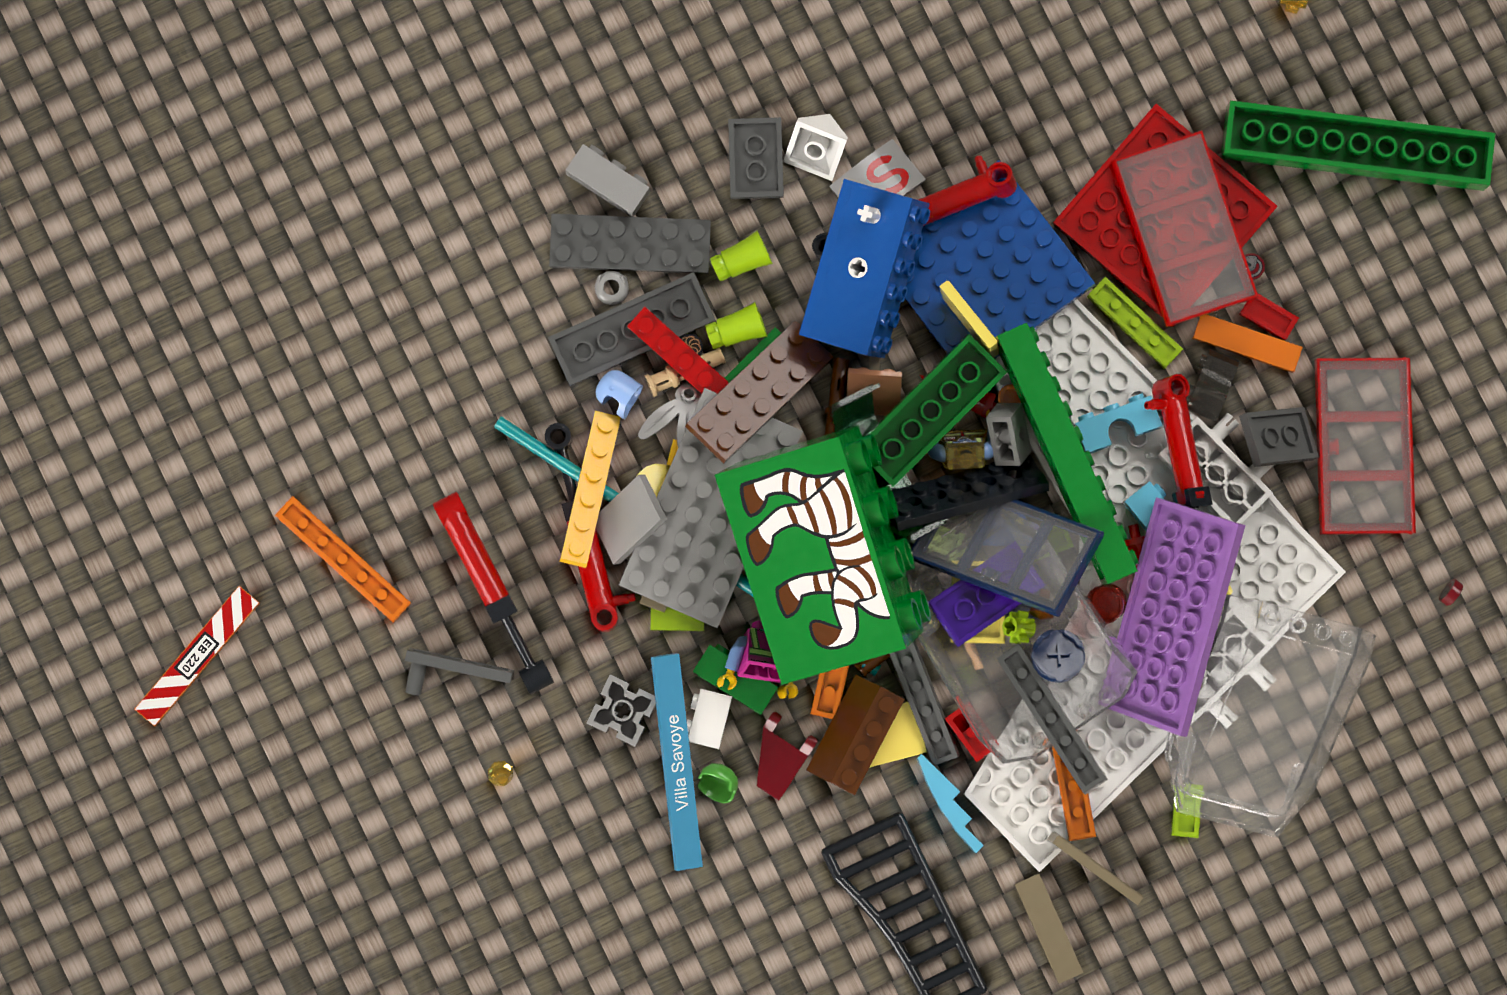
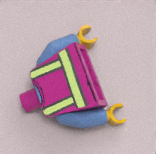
(753, 659)

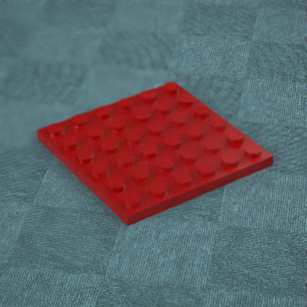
(1101, 224)

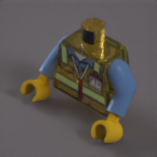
(963, 449)

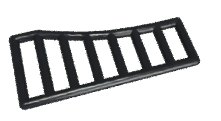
(879, 918)

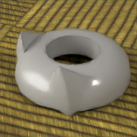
(619, 296)

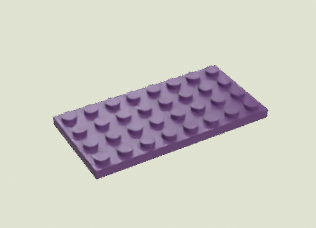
(1175, 611)

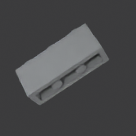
(608, 180)

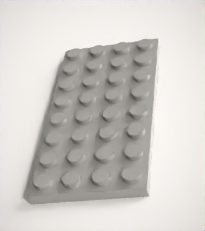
(693, 555)

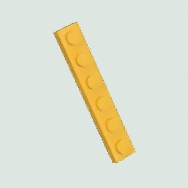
(590, 489)

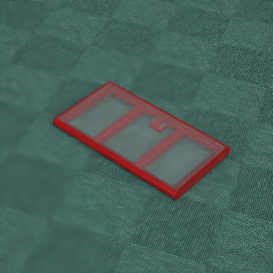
(1184, 229)
(1365, 446)

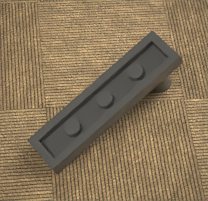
(421, 659)

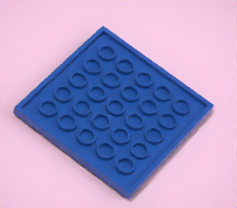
(1001, 264)

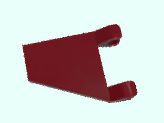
(779, 759)

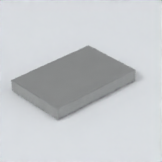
(629, 519)

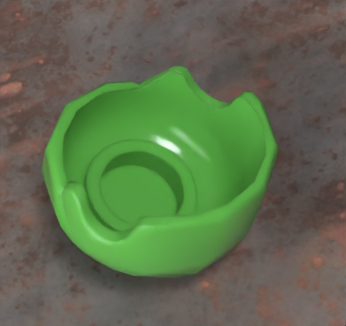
(718, 783)

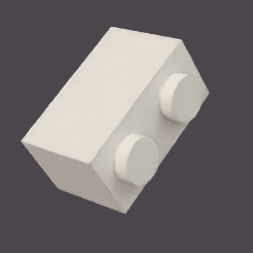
(709, 718)

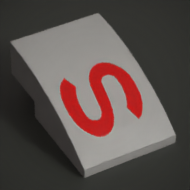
(884, 169)

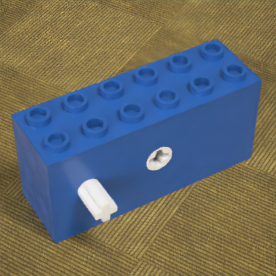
(864, 269)

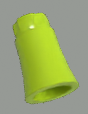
(741, 257)
(736, 327)

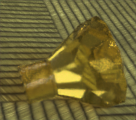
(500, 773)

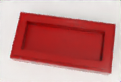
(1269, 316)

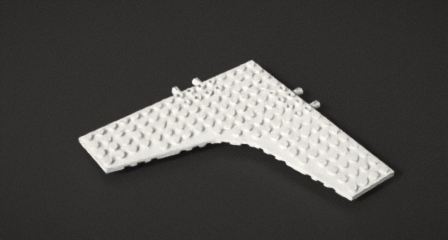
(1273, 565)

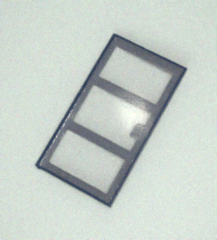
(1013, 553)

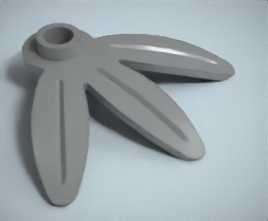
(666, 413)

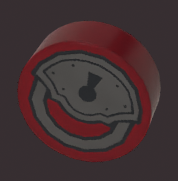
(1256, 265)
(1451, 592)

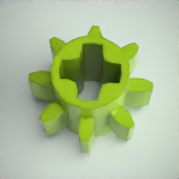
(1019, 627)

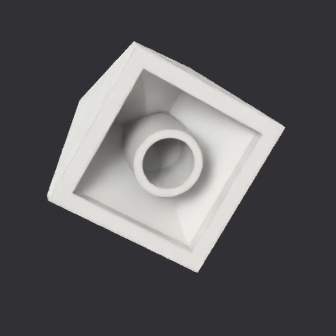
(816, 145)

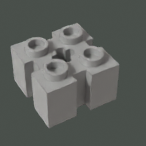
(617, 695)

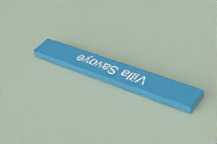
(676, 761)

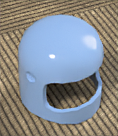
(622, 388)

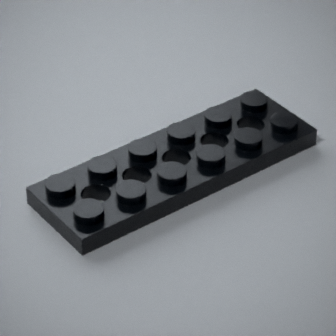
(945, 498)

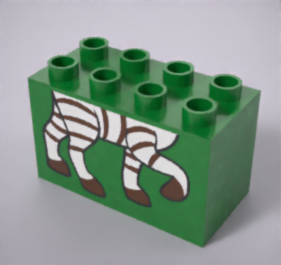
(823, 554)

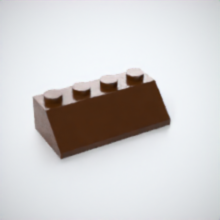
(855, 734)

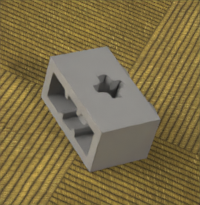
(1008, 434)

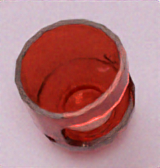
(1109, 601)

